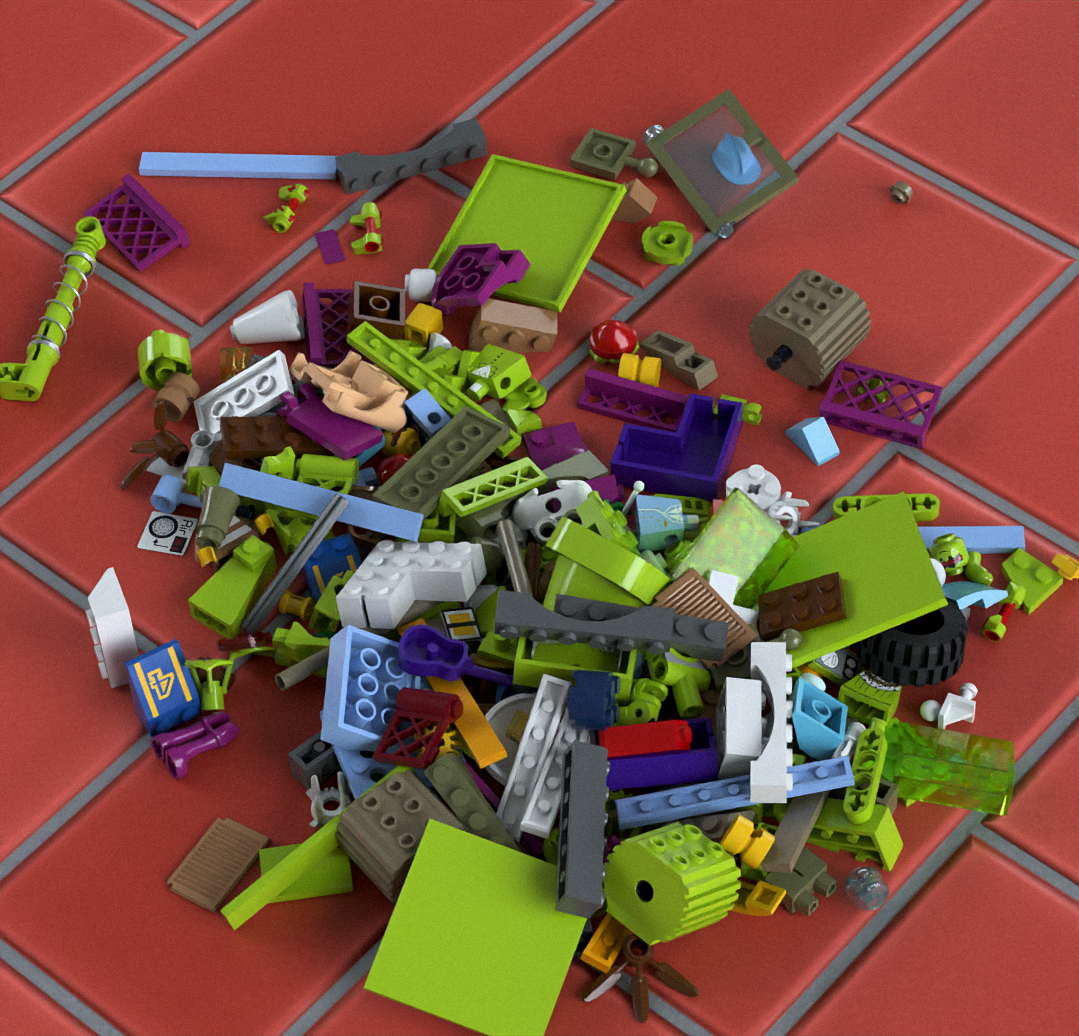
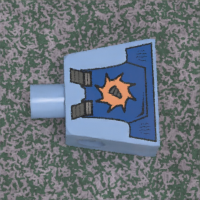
(424, 415)

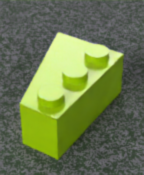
(872, 840)

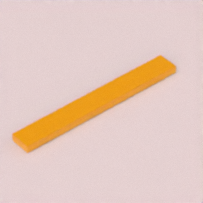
(472, 724)

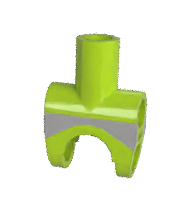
(685, 676)

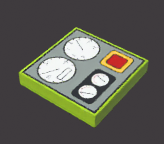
(839, 665)

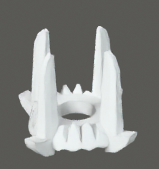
(789, 506)
(319, 798)

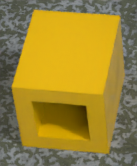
(422, 322)

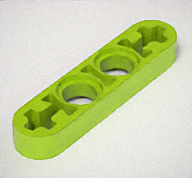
(919, 500)
(865, 775)

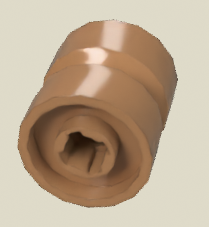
(178, 395)

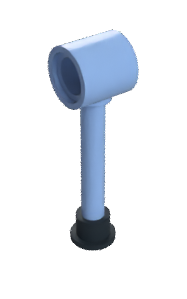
(171, 493)

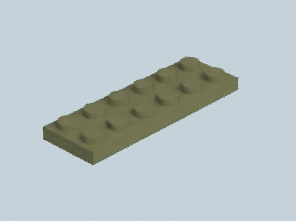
(443, 462)

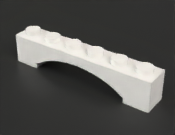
(769, 773)

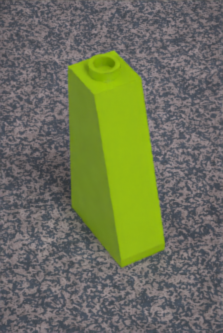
(230, 595)

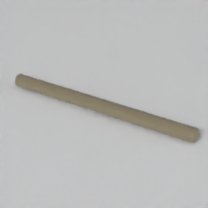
(514, 560)
(320, 659)

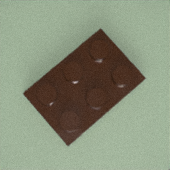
(802, 606)

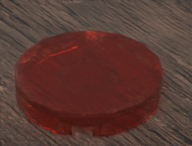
(244, 641)

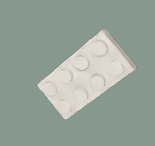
(246, 393)

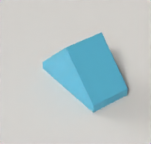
(814, 439)

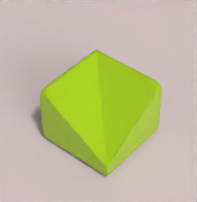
(523, 421)

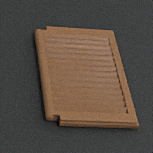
(696, 598)
(217, 863)

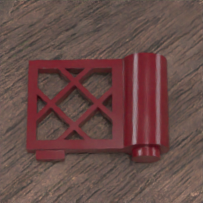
(425, 709)

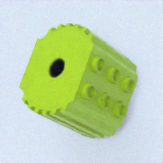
(670, 882)

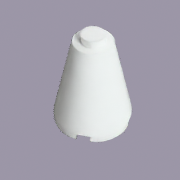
(270, 322)

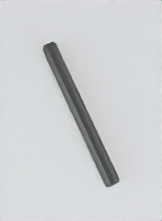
(294, 564)

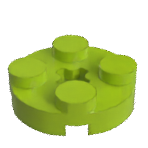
(673, 253)

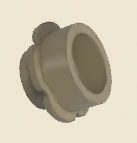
(901, 192)

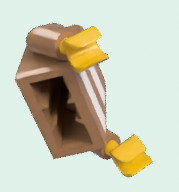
(237, 533)

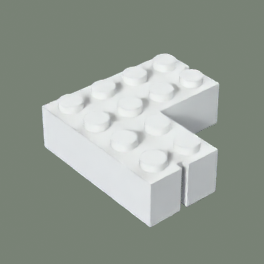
(408, 572)

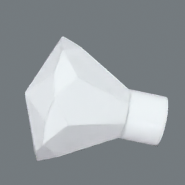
(436, 340)

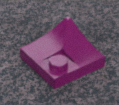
(553, 444)

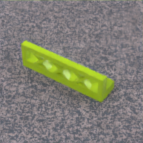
(494, 481)

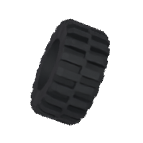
(919, 649)

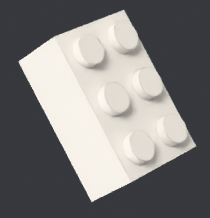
(739, 726)

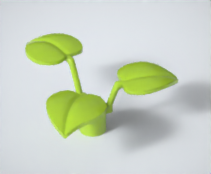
(212, 692)

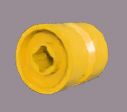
(642, 371)
(747, 841)

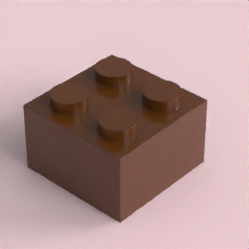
(379, 306)

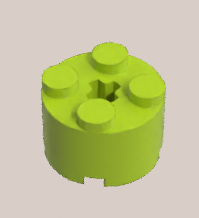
(161, 356)

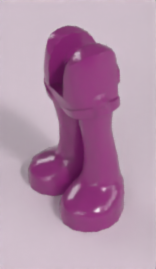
(216, 733)

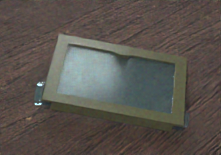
(720, 162)

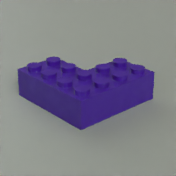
(684, 461)
(668, 767)

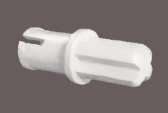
(850, 741)

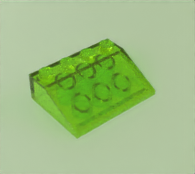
(741, 543)
(953, 768)

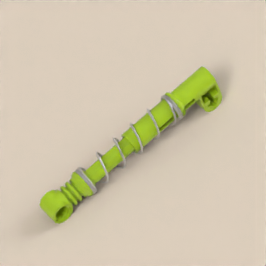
(44, 350)

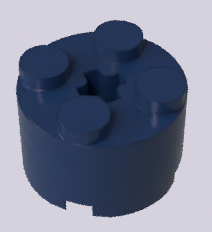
(593, 700)

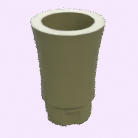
(216, 515)

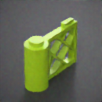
(326, 474)

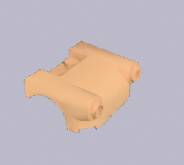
(357, 390)

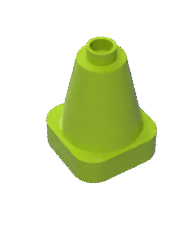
(599, 569)

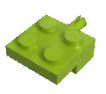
(604, 521)

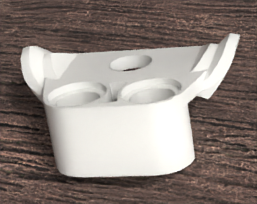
(531, 512)

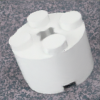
(757, 485)

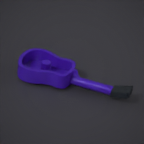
(431, 653)

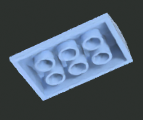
(363, 690)

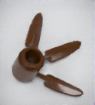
(163, 444)
(639, 984)

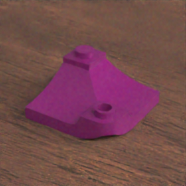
(475, 274)

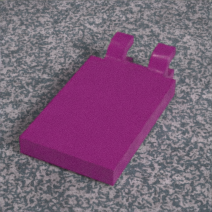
(331, 430)

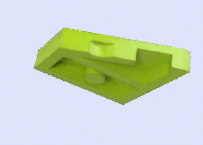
(1033, 575)

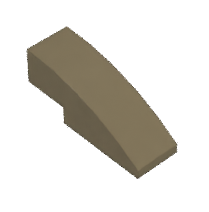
(680, 359)

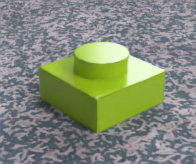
(252, 553)

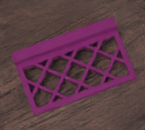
(151, 213)
(314, 325)
(878, 424)

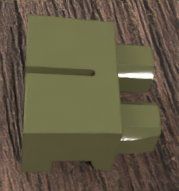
(804, 880)

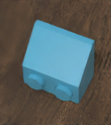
(817, 720)

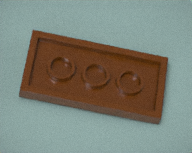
(265, 437)

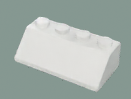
(111, 629)

